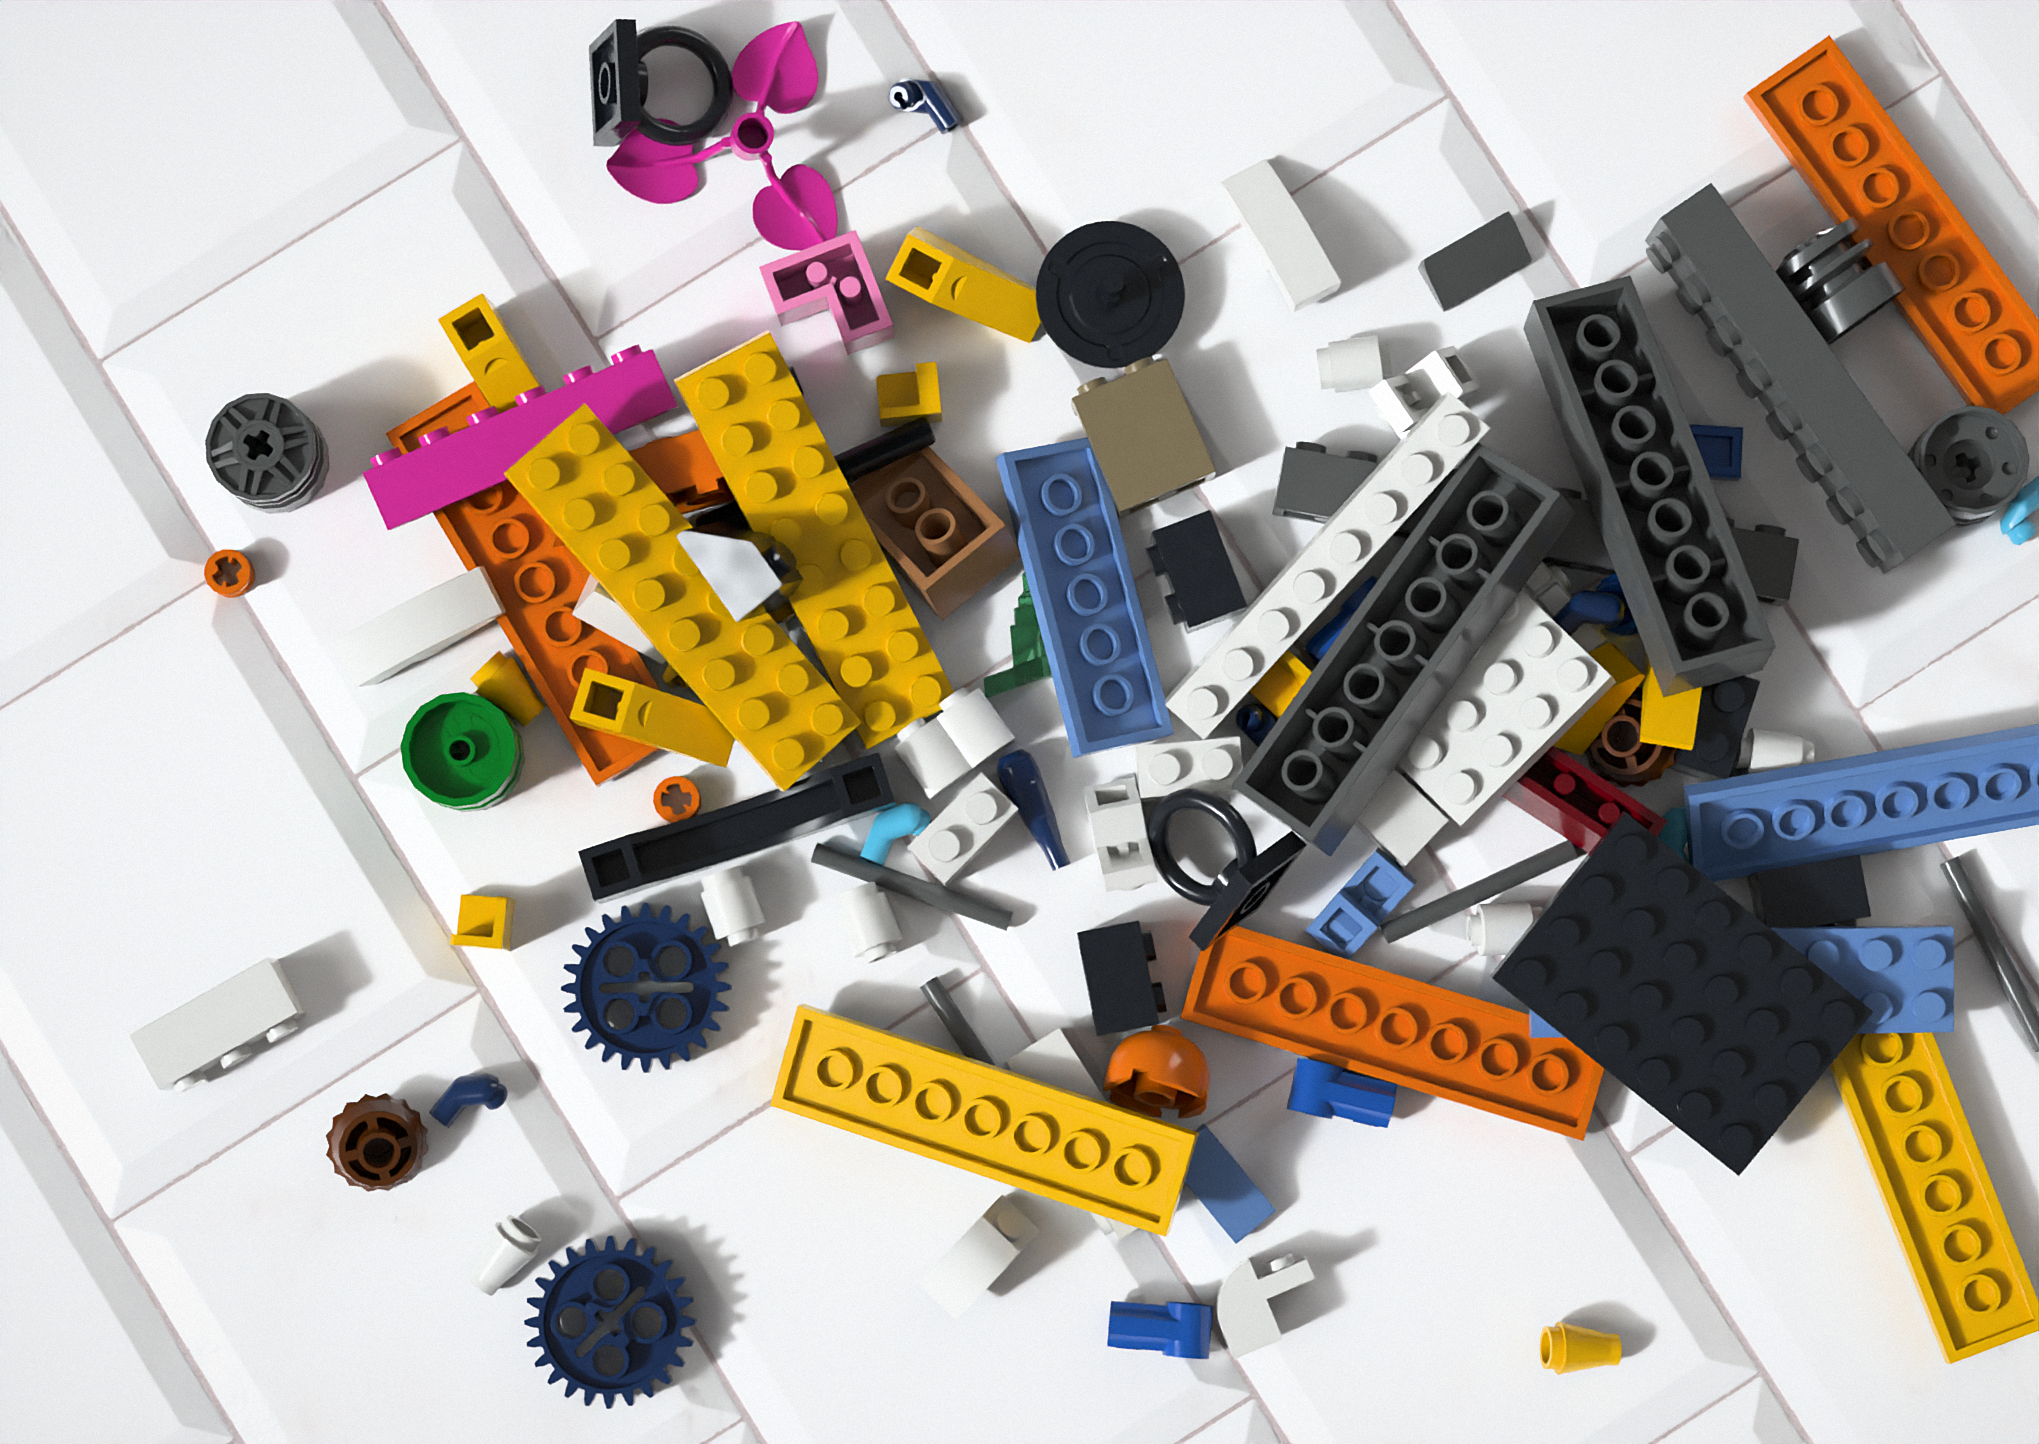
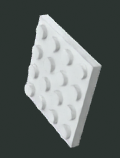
(1504, 712)

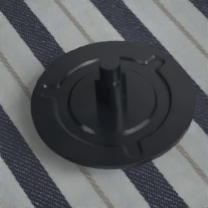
(1110, 294)

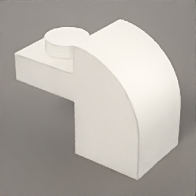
(1409, 396)
(1120, 835)
(979, 1257)
(1243, 1302)

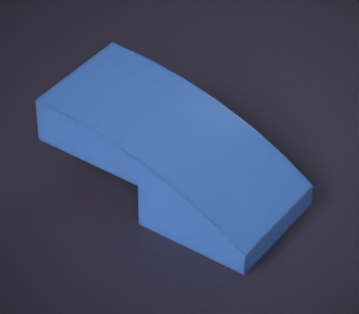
(1361, 905)
(1225, 1187)

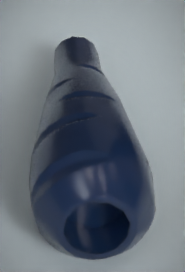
(1027, 791)

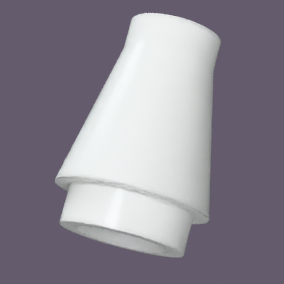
(504, 1254)

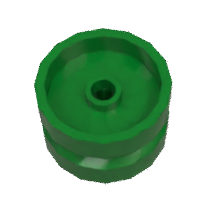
(434, 738)

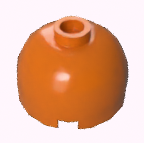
(1158, 1071)

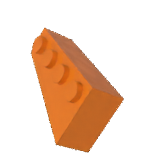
(682, 471)

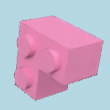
(833, 278)

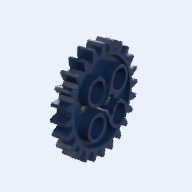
(647, 940)
(643, 1355)

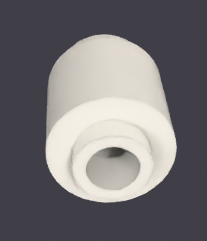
(1353, 364)
(1771, 751)
(732, 906)
(868, 922)
(1499, 926)

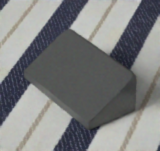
(1475, 261)

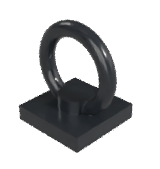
(621, 84)
(1241, 885)

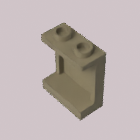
(1143, 435)

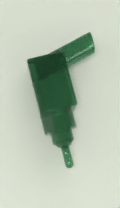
(1027, 649)

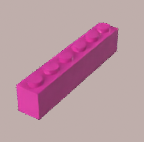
(475, 458)

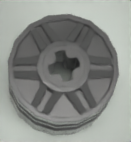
(1834, 281)
(1990, 449)
(263, 482)

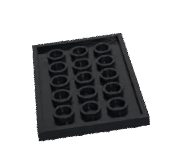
(1681, 993)

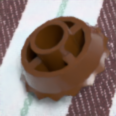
(1621, 755)
(366, 1133)

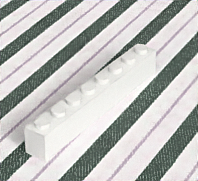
(1326, 564)

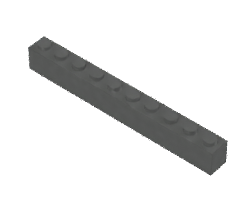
(1319, 483)

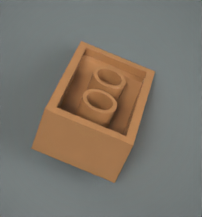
(934, 529)

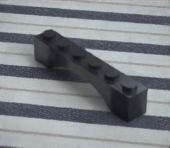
(737, 830)

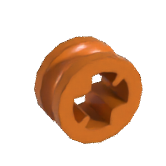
(245, 575)
(686, 787)

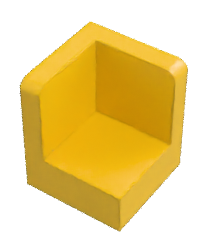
(909, 396)
(1280, 684)
(484, 922)

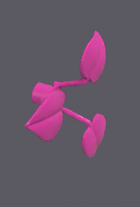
(778, 74)

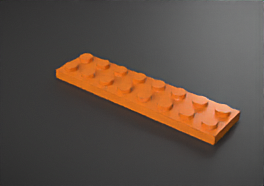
(1869, 171)
(537, 591)
(1392, 1030)

